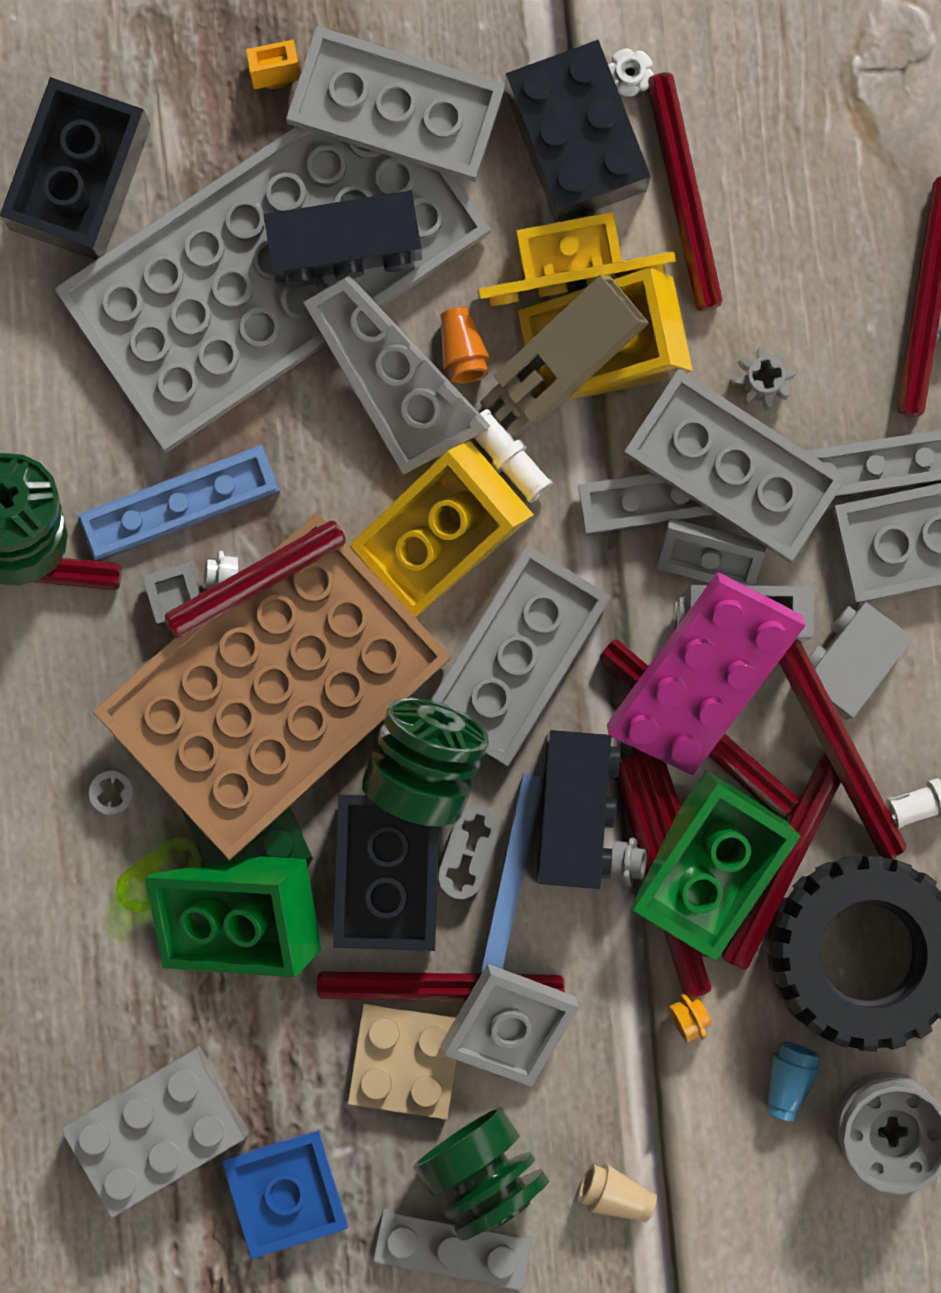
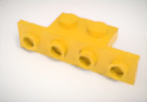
(569, 253)

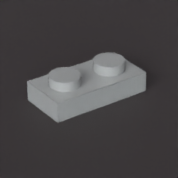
(704, 551)

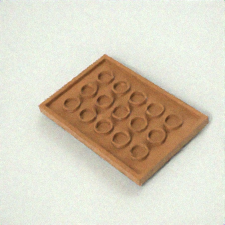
(271, 694)

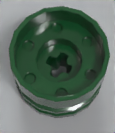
(33, 525)
(424, 762)
(481, 1174)

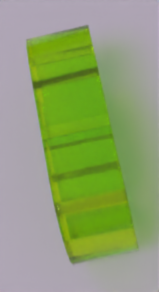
(152, 864)

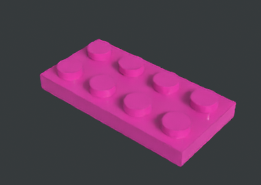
(705, 674)

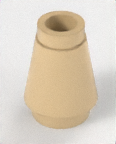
(615, 1194)

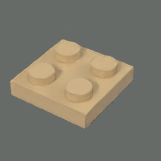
(402, 1062)

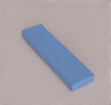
(178, 503)
(512, 871)

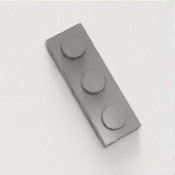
(435, 1248)

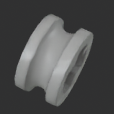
(97, 789)

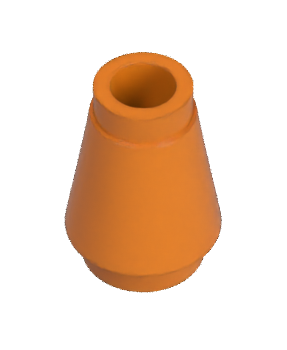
(462, 347)

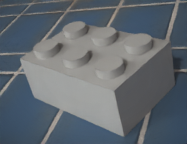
(155, 1131)

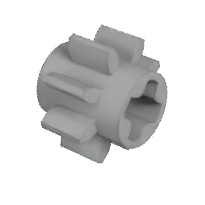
(773, 367)

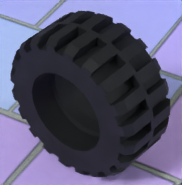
(797, 960)

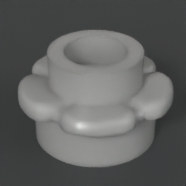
(627, 862)

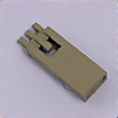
(572, 347)

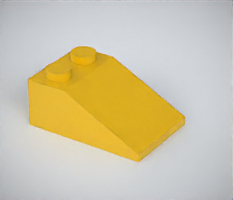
(648, 357)
(441, 528)

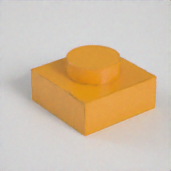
(273, 65)

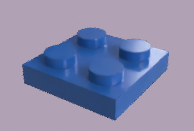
(285, 1193)

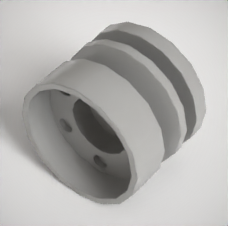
(913, 1153)

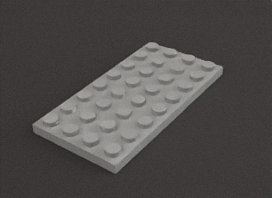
(192, 299)

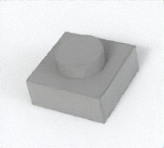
(170, 589)

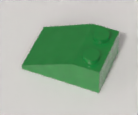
(713, 865)
(236, 917)

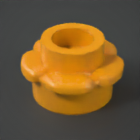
(690, 1018)

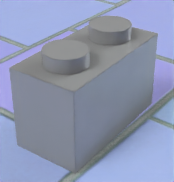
(858, 656)

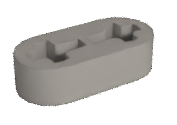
(480, 856)

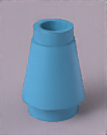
(791, 1079)

